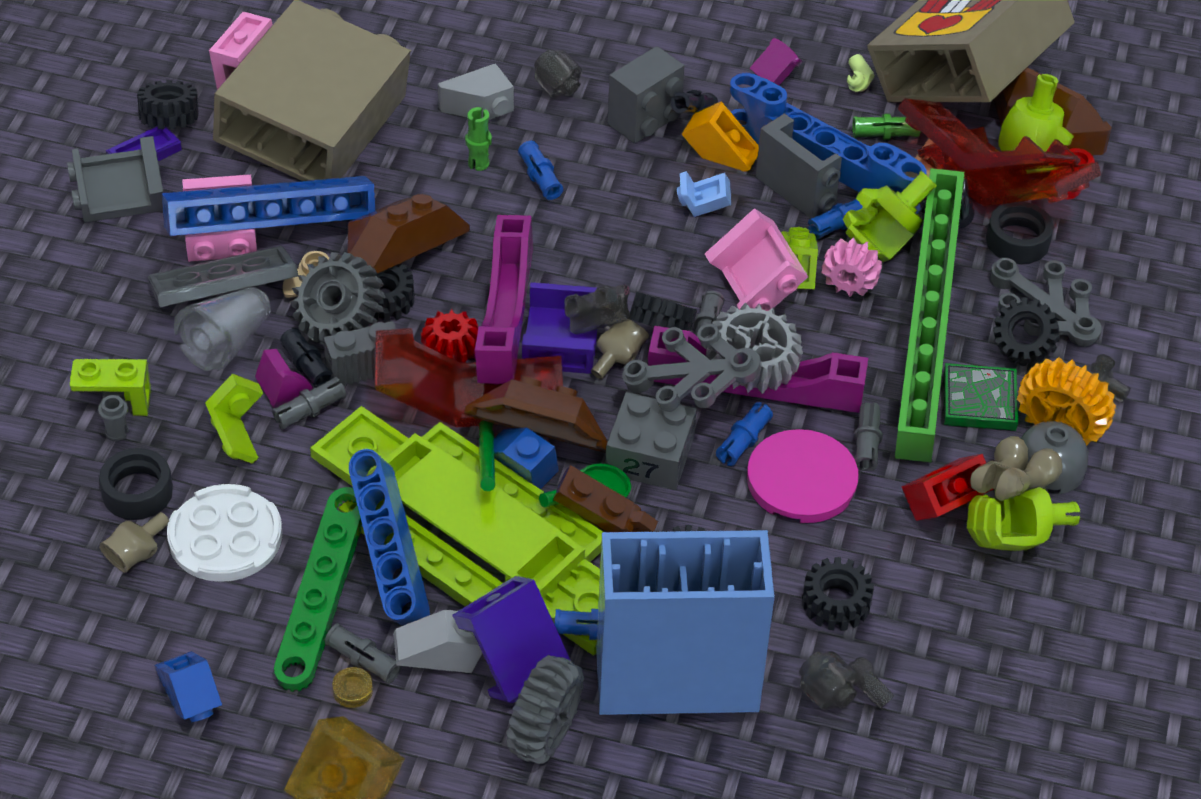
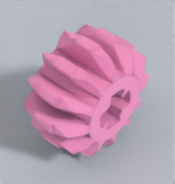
(851, 267)

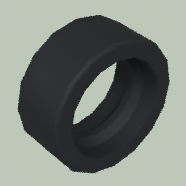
(1024, 215)
(136, 505)

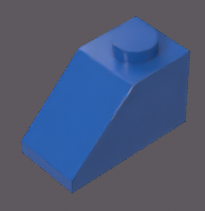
(526, 455)
(189, 686)

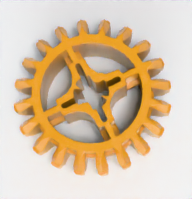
(1068, 396)

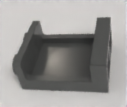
(795, 171)
(117, 183)

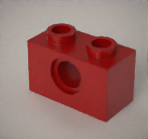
(943, 488)

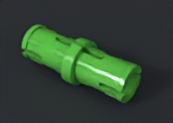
(882, 126)
(478, 138)

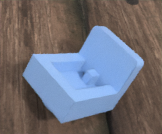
(704, 195)

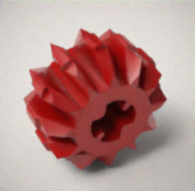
(451, 335)

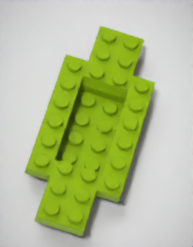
(502, 526)

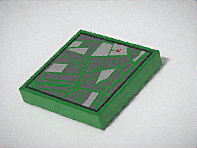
(980, 396)

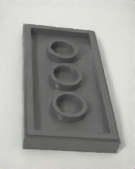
(222, 276)

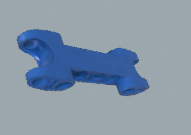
(860, 163)

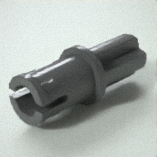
(868, 437)

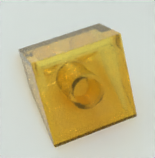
(343, 764)

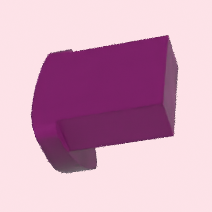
(776, 62)
(278, 380)

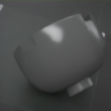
(1067, 444)

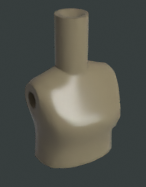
(619, 345)
(133, 542)

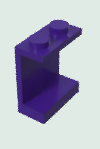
(550, 332)
(512, 633)

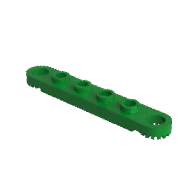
(319, 591)

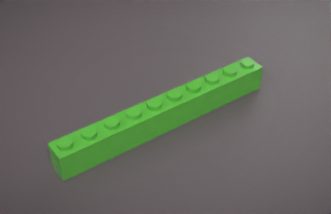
(930, 318)

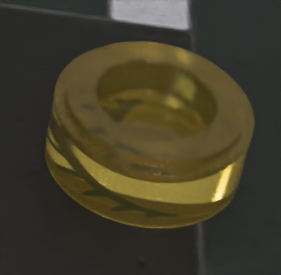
(352, 687)

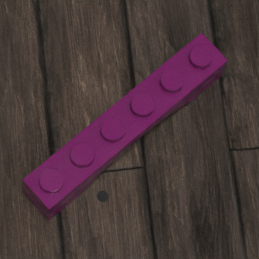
(501, 330)
(825, 381)

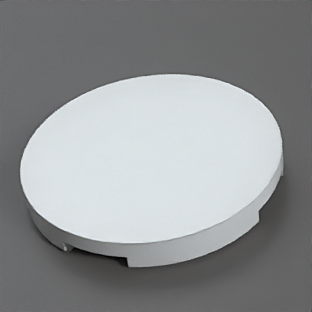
(224, 533)

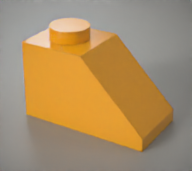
(721, 138)

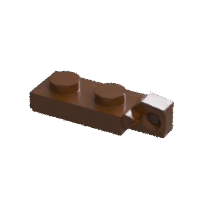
(601, 504)

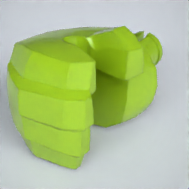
(1036, 118)
(888, 217)
(1017, 521)

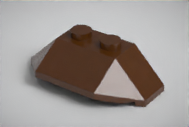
(1079, 115)
(403, 231)
(544, 411)

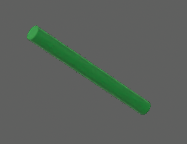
(486, 456)

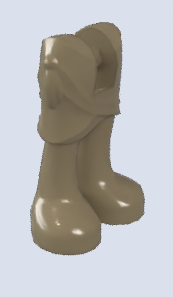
(1010, 472)

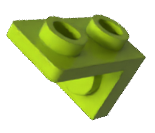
(806, 250)
(115, 376)
(227, 408)

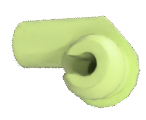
(862, 75)

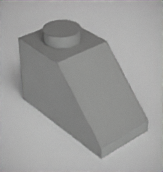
(479, 88)
(436, 644)

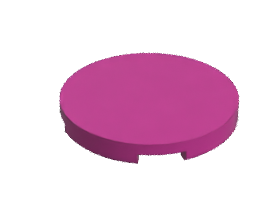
(802, 475)

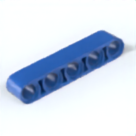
(377, 526)

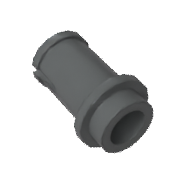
(113, 412)

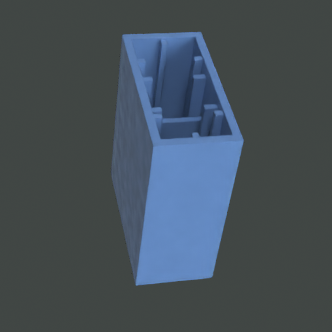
(683, 621)

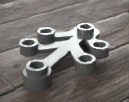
(1079, 326)
(737, 365)

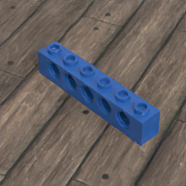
(267, 205)

